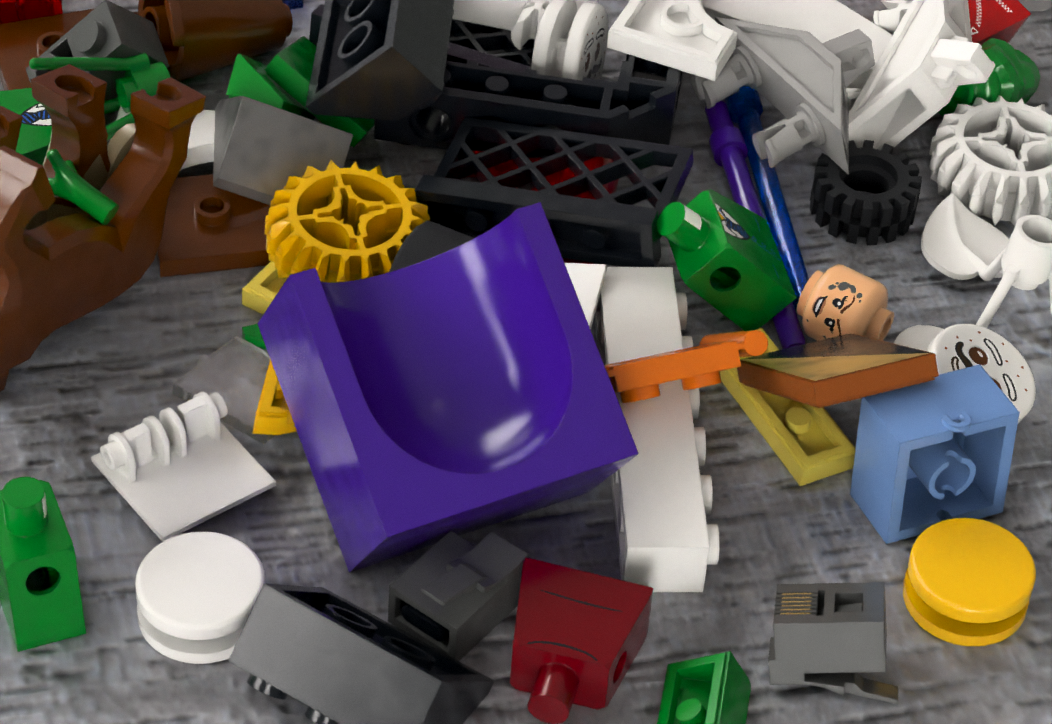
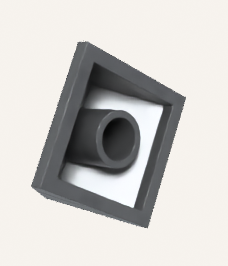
(265, 145)

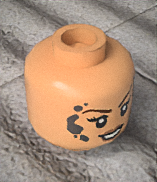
(843, 304)

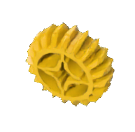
(340, 223)

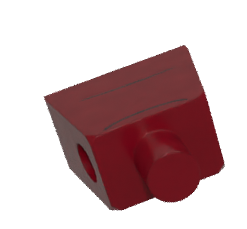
(574, 637)

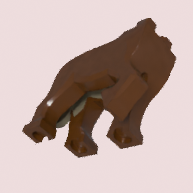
(52, 252)

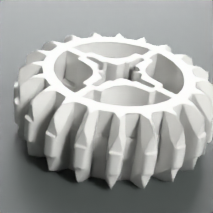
(995, 159)

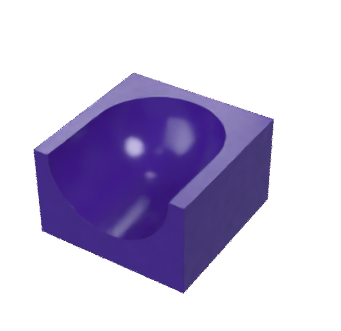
(446, 391)

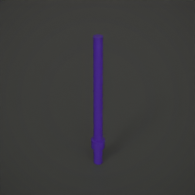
(730, 153)

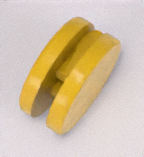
(969, 581)

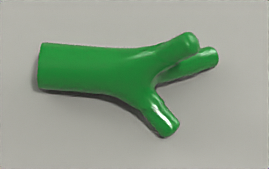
(74, 188)

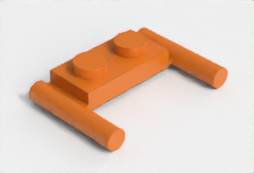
(695, 365)

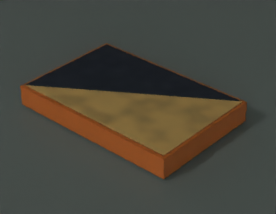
(837, 370)

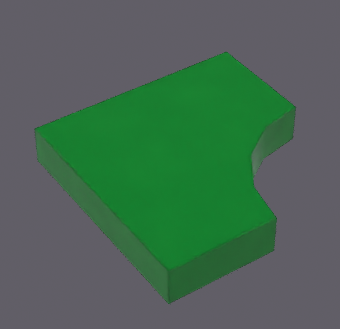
(293, 73)

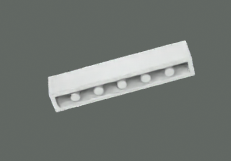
(660, 492)

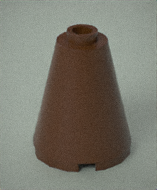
(211, 33)

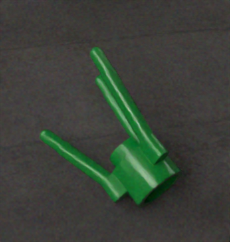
(138, 76)

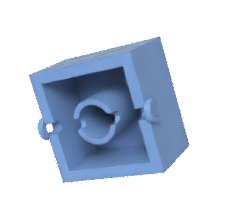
(933, 453)

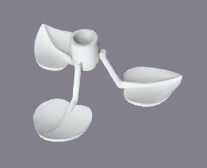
(968, 246)

